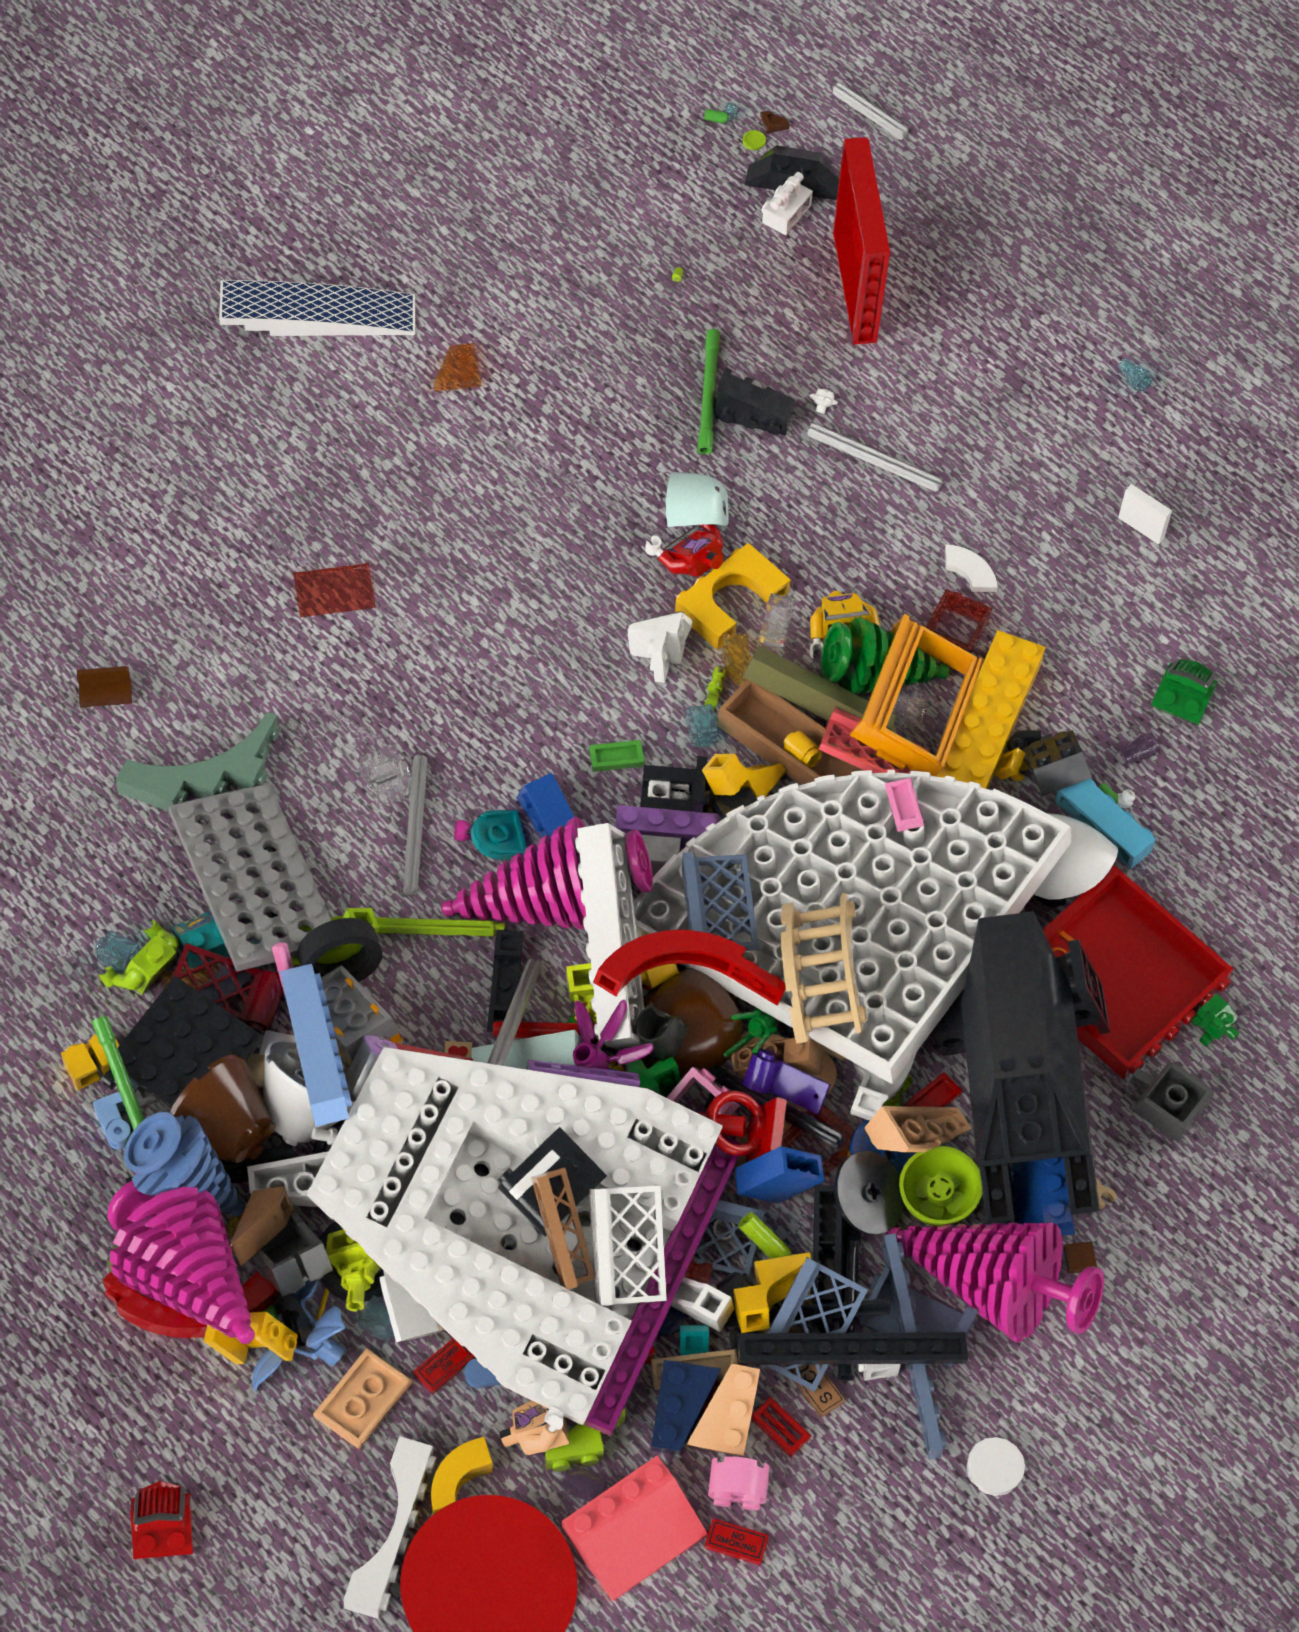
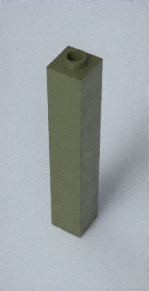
(804, 686)

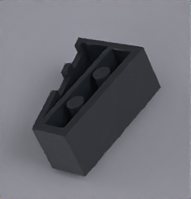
(752, 406)

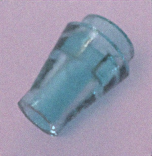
(1136, 376)

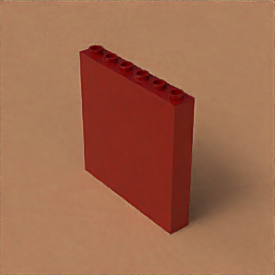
(861, 240)
(1148, 966)

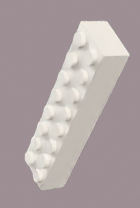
(609, 923)

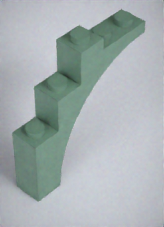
(170, 785)

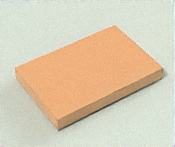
(362, 1398)

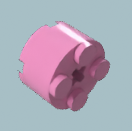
(738, 1482)

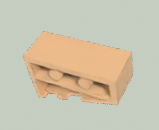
(729, 1413)

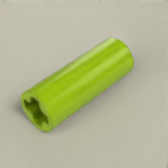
(763, 1236)

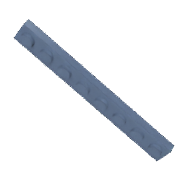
(921, 1383)

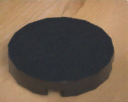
(292, 1315)

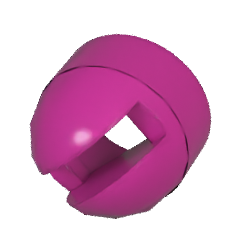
(461, 830)

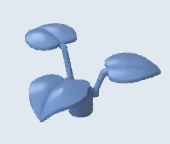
(318, 1340)

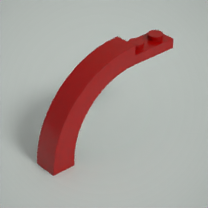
(686, 948)

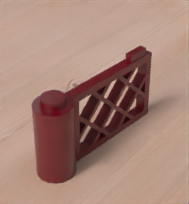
(263, 996)

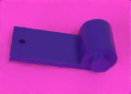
(775, 1076)

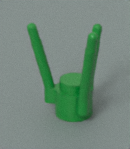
(760, 1026)

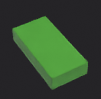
(616, 755)

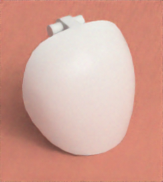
(1082, 863)

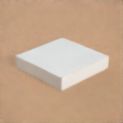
(1145, 514)

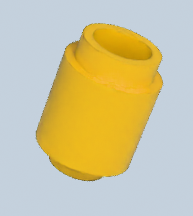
(802, 748)

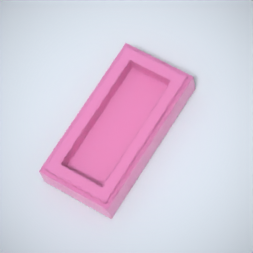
(904, 804)

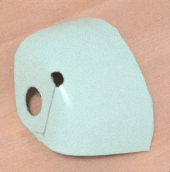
(694, 500)

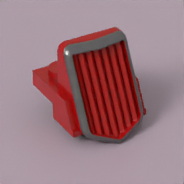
(161, 1521)

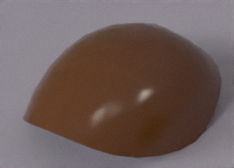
(706, 1010)

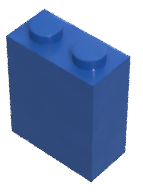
(779, 1175)

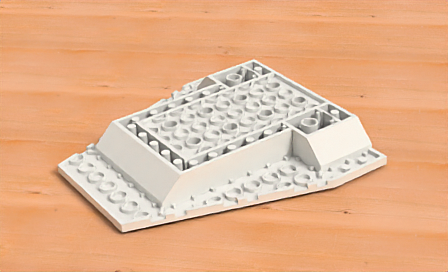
(411, 1164)

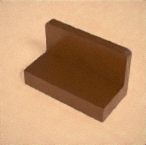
(104, 686)

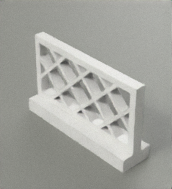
(603, 1245)

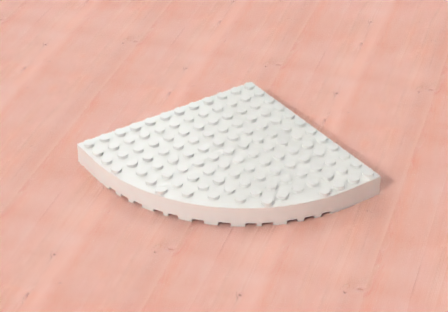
(910, 890)

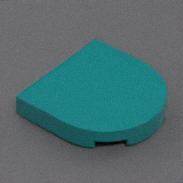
(498, 834)

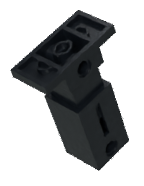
(1086, 993)

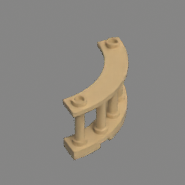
(794, 963)

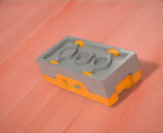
(354, 1013)

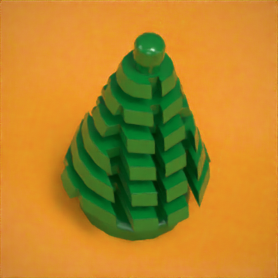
(858, 653)

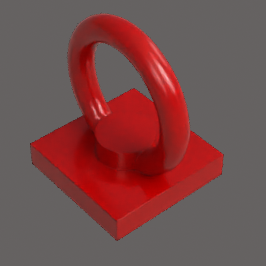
(764, 1127)

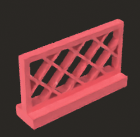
(838, 733)

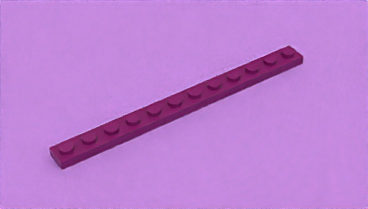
(651, 1315)

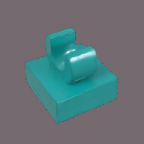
(694, 1339)

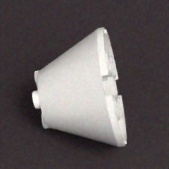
(287, 1094)

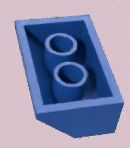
(1043, 1193)

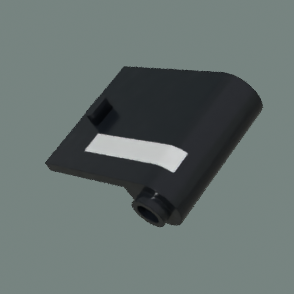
(548, 1157)

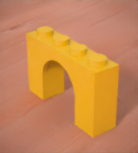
(743, 568)

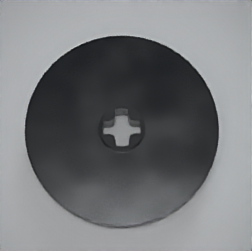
(866, 1212)

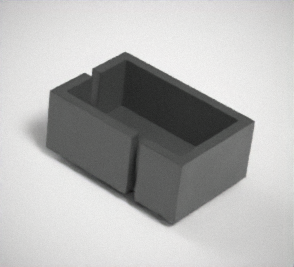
(293, 1257)

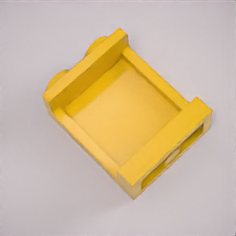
(268, 1333)

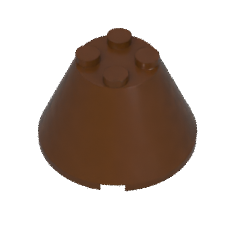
(228, 1109)

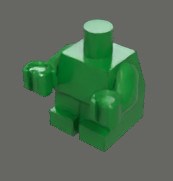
(1216, 1019)

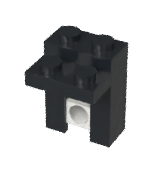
(676, 786)

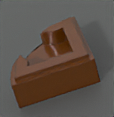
(773, 122)

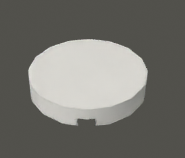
(995, 1466)

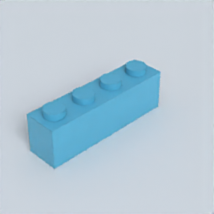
(1092, 806)

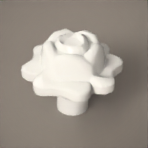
(823, 399)

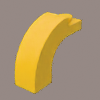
(456, 1469)

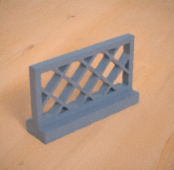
(695, 898)
(729, 1213)
(793, 1302)

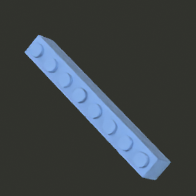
(315, 1045)

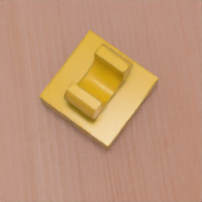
(1011, 764)

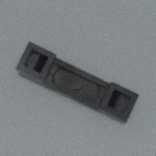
(505, 974)

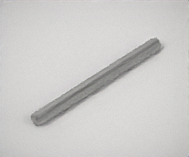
(515, 1013)

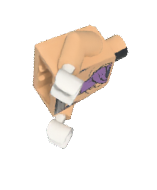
(536, 1428)

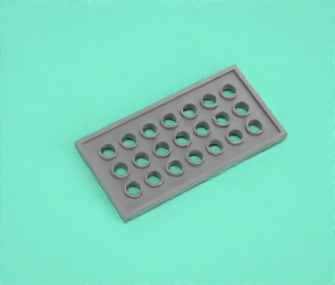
(218, 893)

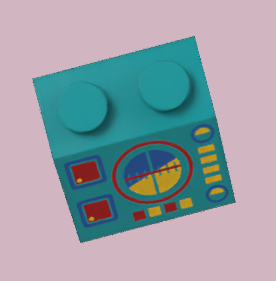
(202, 933)

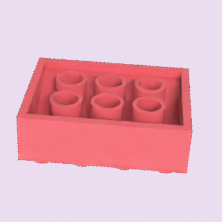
(633, 1528)

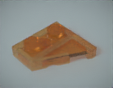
(458, 369)

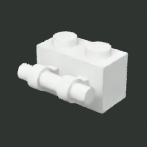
(787, 205)

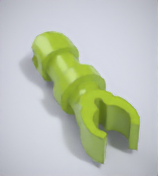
(715, 687)

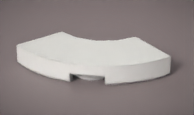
(971, 567)

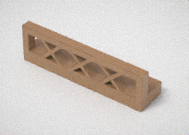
(555, 1233)

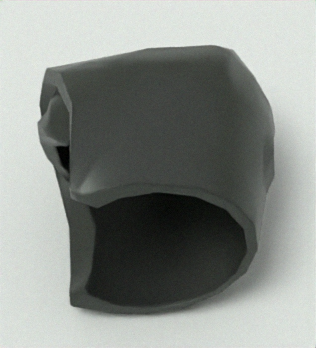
(661, 1030)

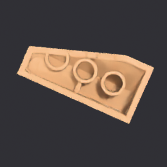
(915, 1127)

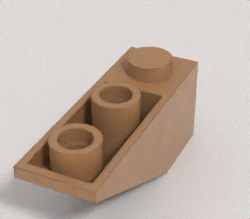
(804, 1056)
(261, 1221)

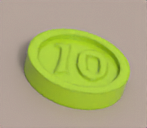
(754, 140)

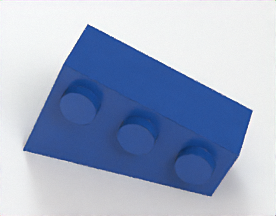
(545, 804)

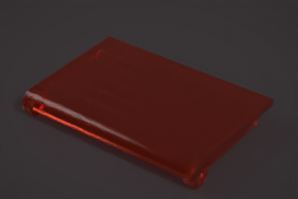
(334, 590)

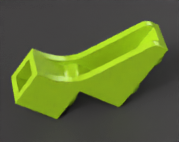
(584, 1448)

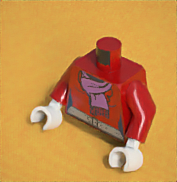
(692, 552)

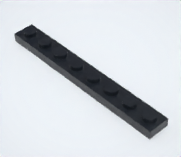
(852, 1348)

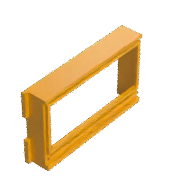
(872, 727)

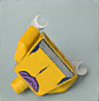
(838, 608)

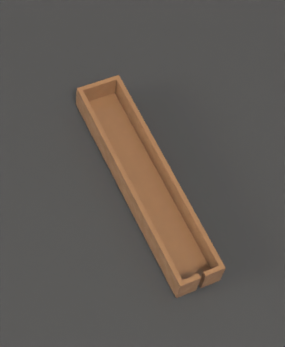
(763, 722)

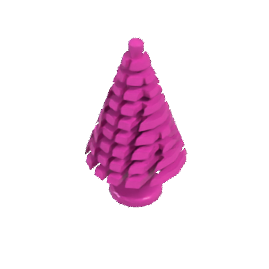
(544, 882)
(179, 1255)
(1005, 1272)

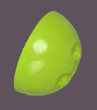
(939, 1173)

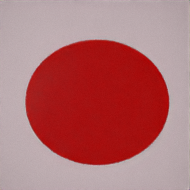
(488, 1569)

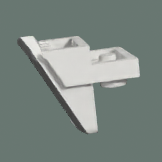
(661, 640)

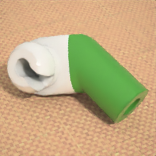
(1122, 799)

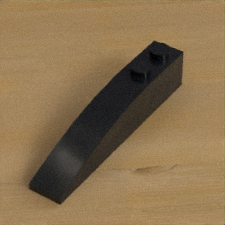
(827, 1250)

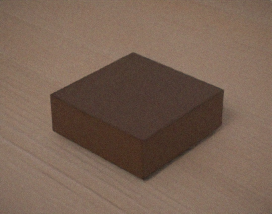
(1079, 1256)

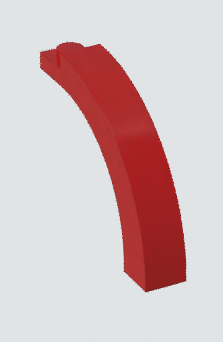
(167, 1321)

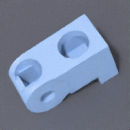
(115, 1129)

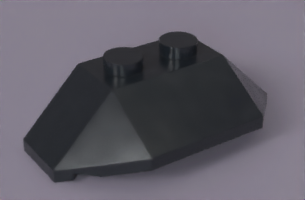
(782, 162)

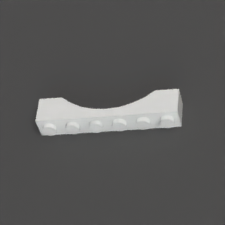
(700, 1301)
(371, 1582)

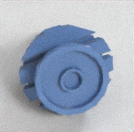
(177, 1154)

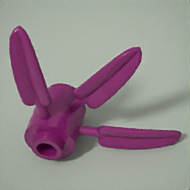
(591, 1055)

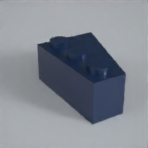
(680, 1402)

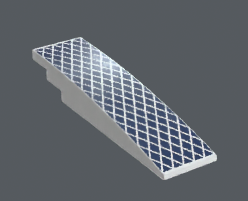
(315, 309)

